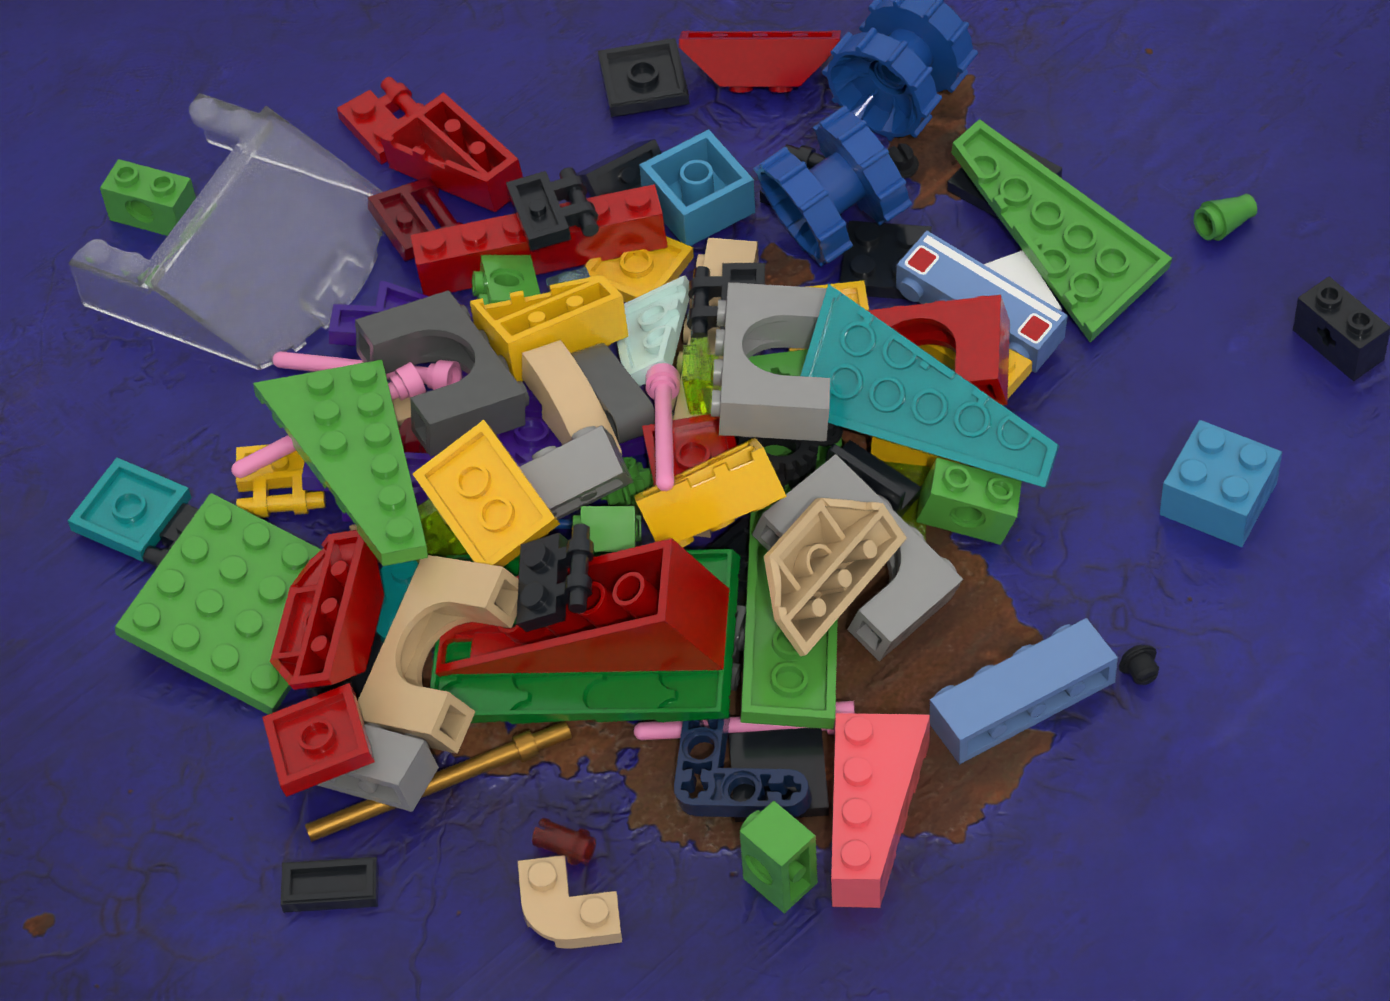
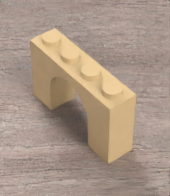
(437, 599)

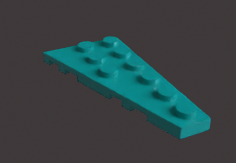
(910, 398)

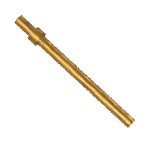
(524, 747)

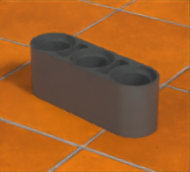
(617, 392)

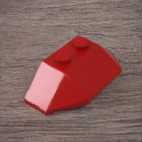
(759, 57)
(330, 615)

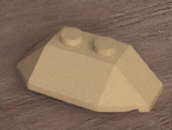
(826, 564)

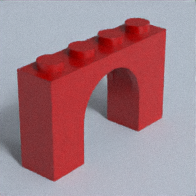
(970, 327)

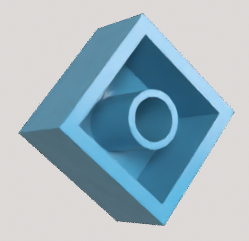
(699, 187)
(1220, 483)

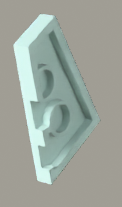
(653, 328)

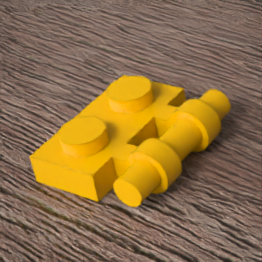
(279, 474)

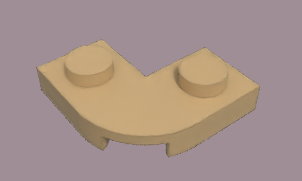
(561, 918)

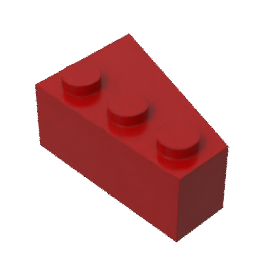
(452, 152)

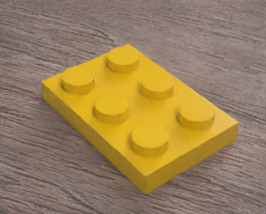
(485, 497)

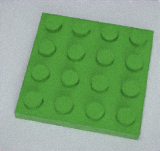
(221, 602)

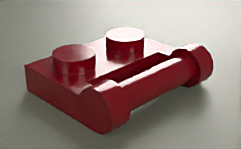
(402, 216)

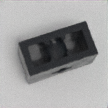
(1341, 328)

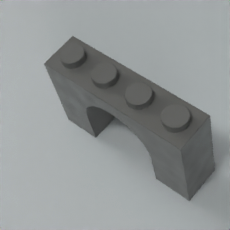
(436, 331)

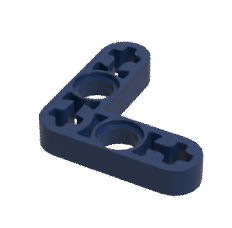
(721, 781)

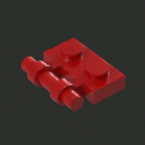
(373, 117)

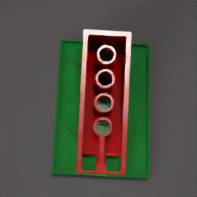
(642, 650)

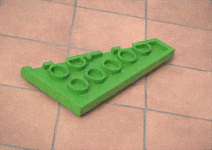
(1075, 244)
(352, 443)

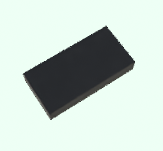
(329, 884)

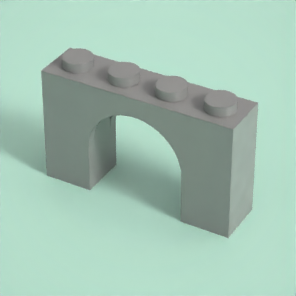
(756, 400)
(917, 575)

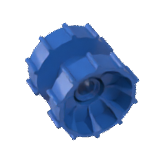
(900, 64)
(852, 173)

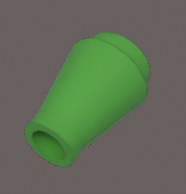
(1222, 216)

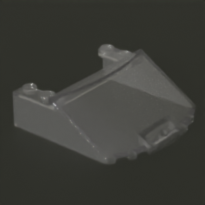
(255, 252)

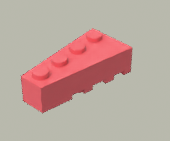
(873, 787)

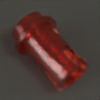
(575, 845)

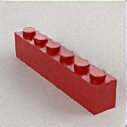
(625, 221)

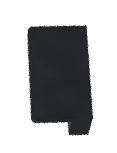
(620, 170)
(879, 476)

